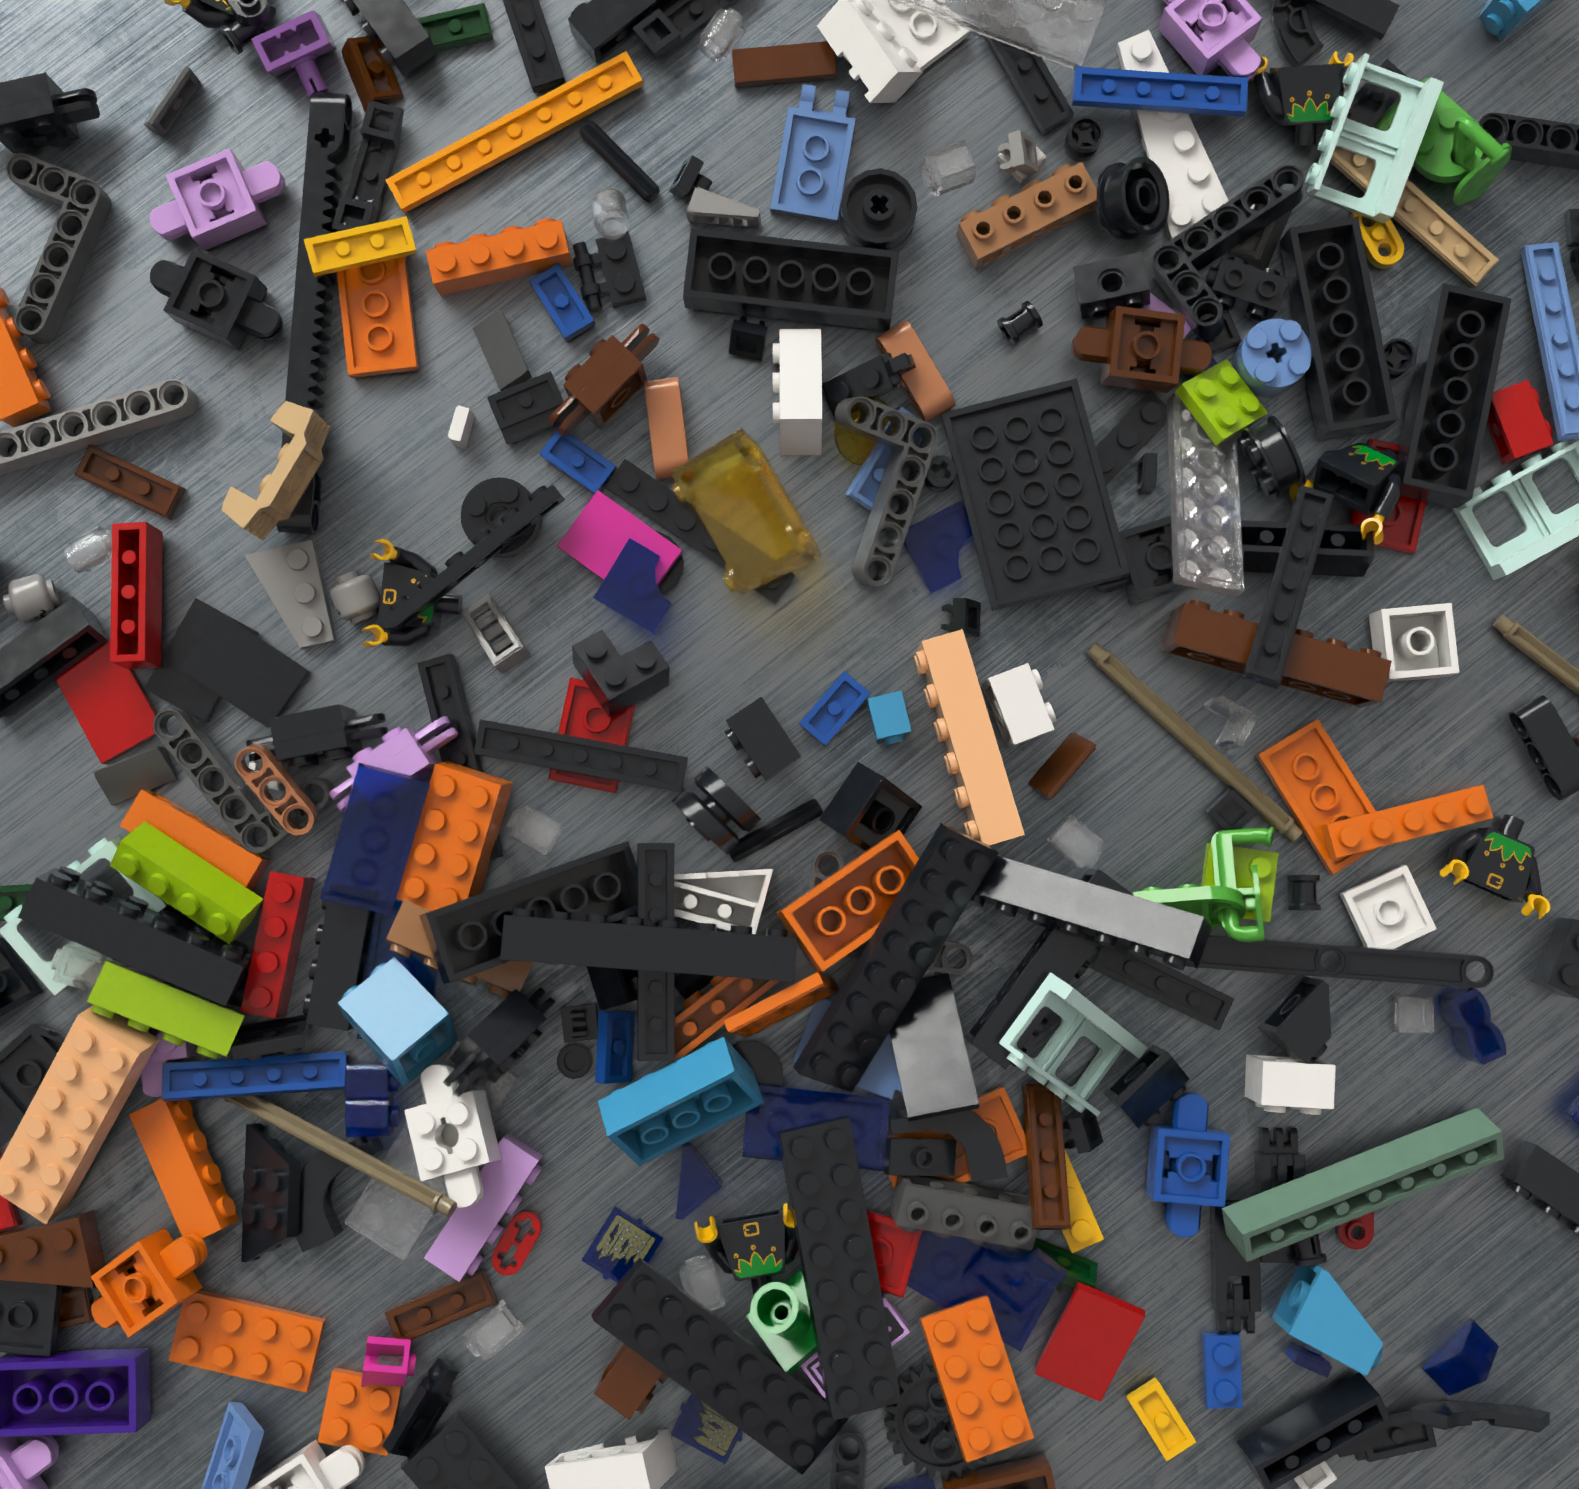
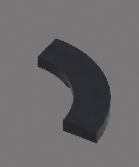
(1294, 31)
(1462, 1413)

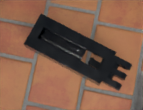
(1289, 1167)
(1229, 1262)

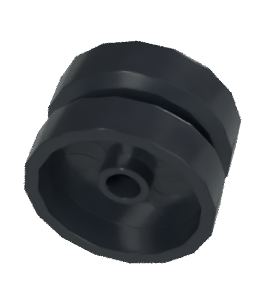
(889, 197)
(716, 810)

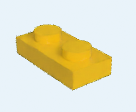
(1161, 1419)

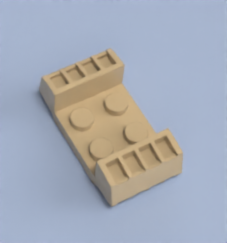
(289, 479)

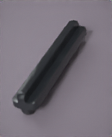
(619, 161)
(776, 829)

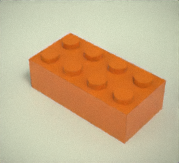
(454, 836)
(850, 902)

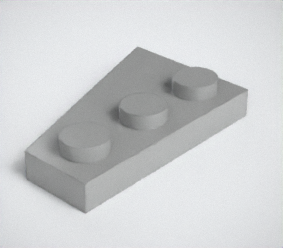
(297, 590)

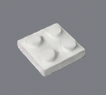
(1388, 909)

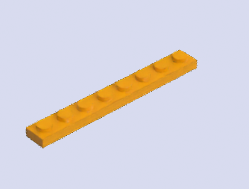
(514, 132)

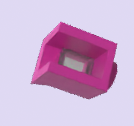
(387, 1361)

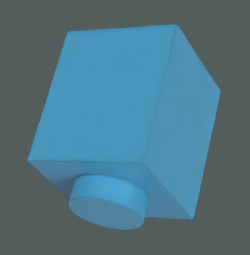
(889, 718)

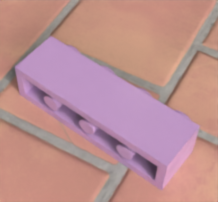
(472, 1227)

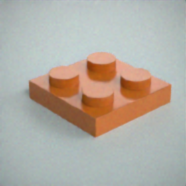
(358, 1413)

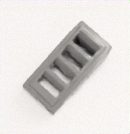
(715, 209)
(506, 652)

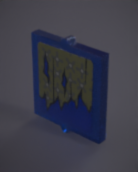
(621, 1244)
(706, 1429)

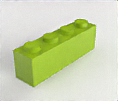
(186, 882)
(165, 1008)

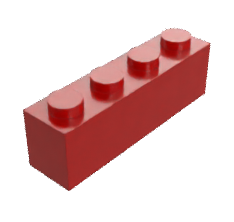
(136, 596)
(277, 944)

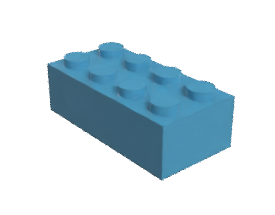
(680, 1101)

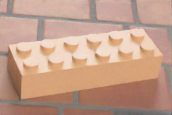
(969, 738)
(73, 1113)

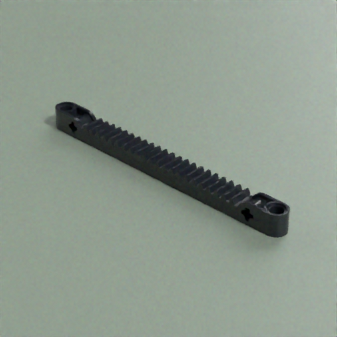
(328, 121)

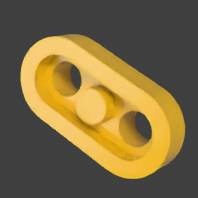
(1381, 236)

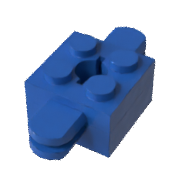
(1187, 1164)

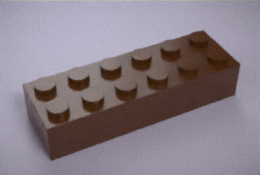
(1311, 667)

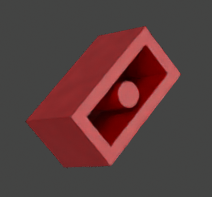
(1518, 423)

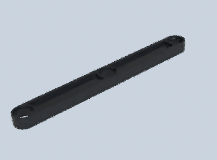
(1355, 962)

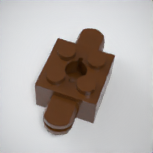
(1141, 349)
(604, 381)

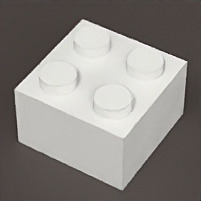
(1416, 641)
(1019, 705)
(1287, 1082)

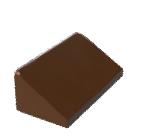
(370, 72)
(1061, 765)

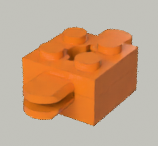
(148, 1281)

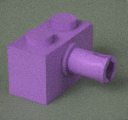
(296, 47)

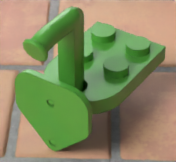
(1455, 150)
(1223, 903)

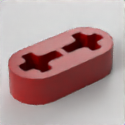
(510, 1237)

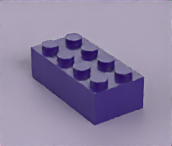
(75, 1392)

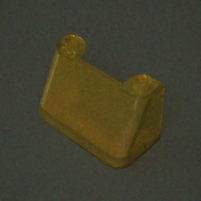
(745, 512)

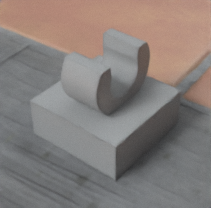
(1022, 152)

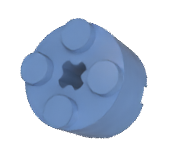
(1281, 340)

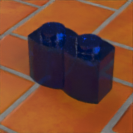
(1472, 1027)
(370, 1100)

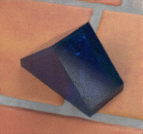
(696, 1182)
(1463, 1360)

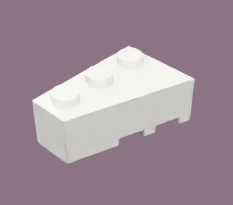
(870, 50)
(799, 391)
(722, 897)
(626, 1466)

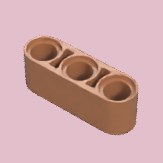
(924, 383)
(666, 425)
(274, 771)

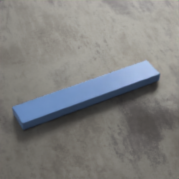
(1555, 333)

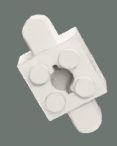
(452, 1136)
(313, 1470)

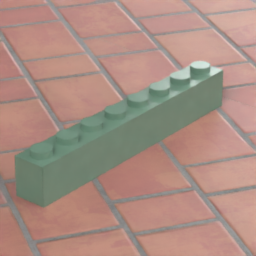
(1362, 1184)

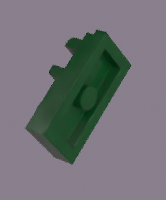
(1078, 1268)

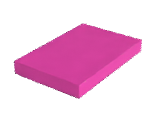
(604, 530)

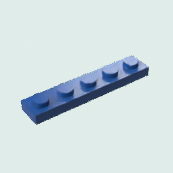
(1160, 91)
(251, 1078)

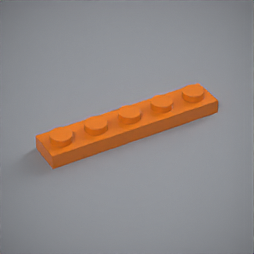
(1406, 822)

